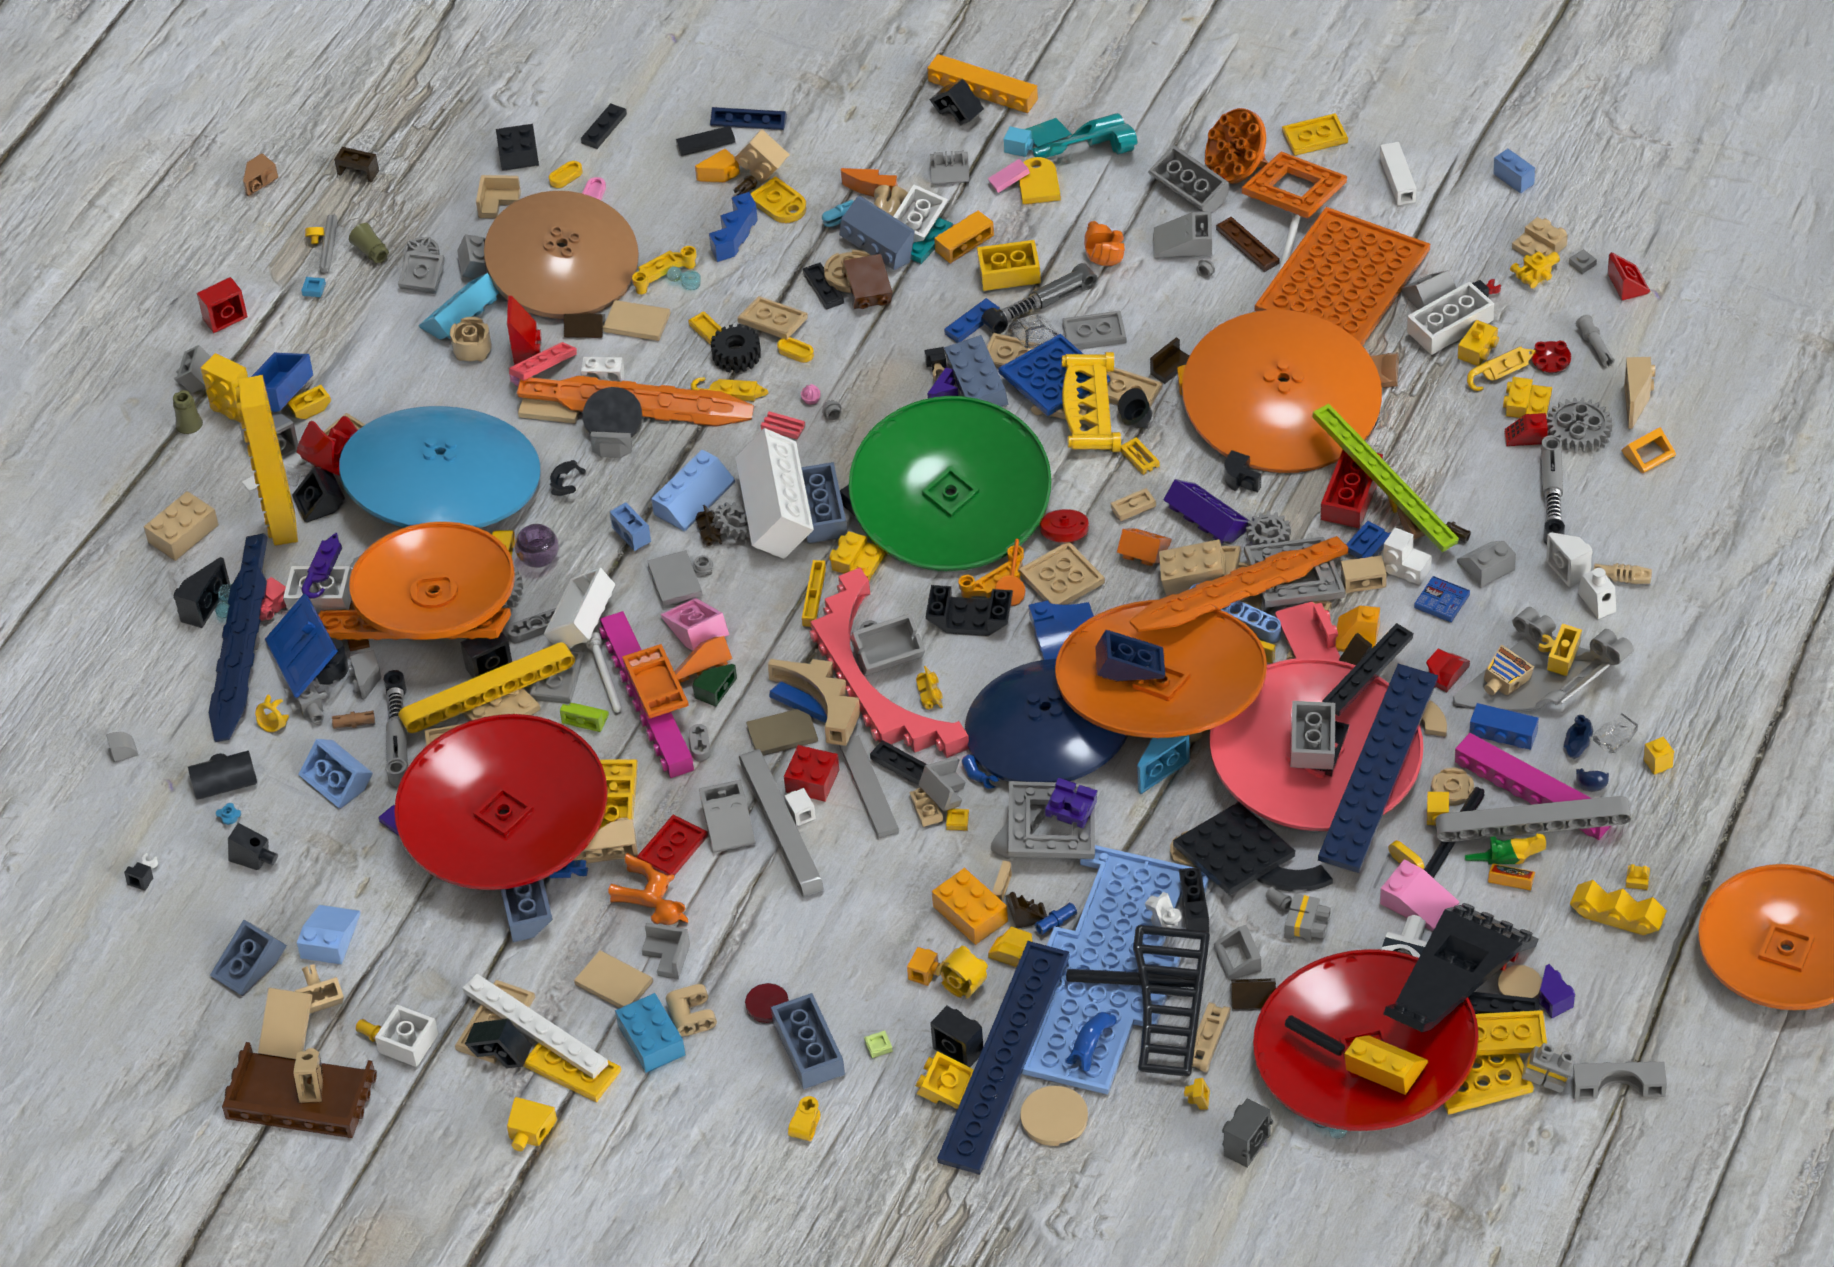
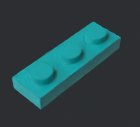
(924, 248)

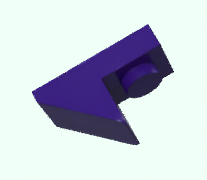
(944, 385)

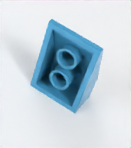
(1162, 759)

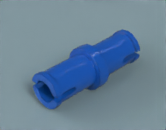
(1055, 918)

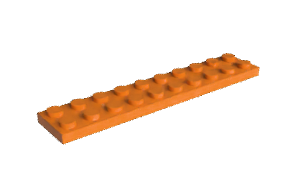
(349, 625)

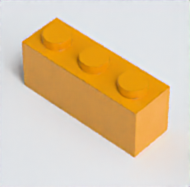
(964, 236)

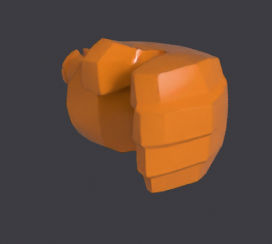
(1103, 244)

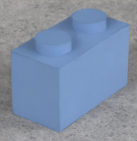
(1514, 170)

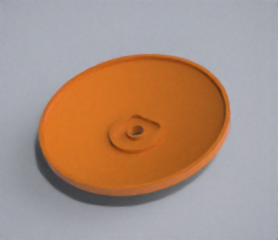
(399, 572)

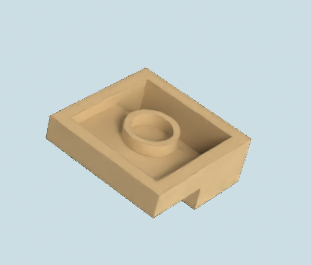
(1540, 237)

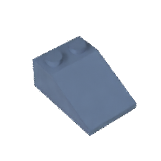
(247, 958)

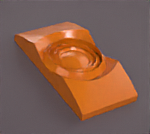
(655, 681)

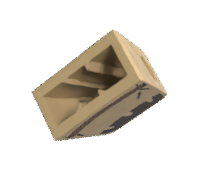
(308, 1065)

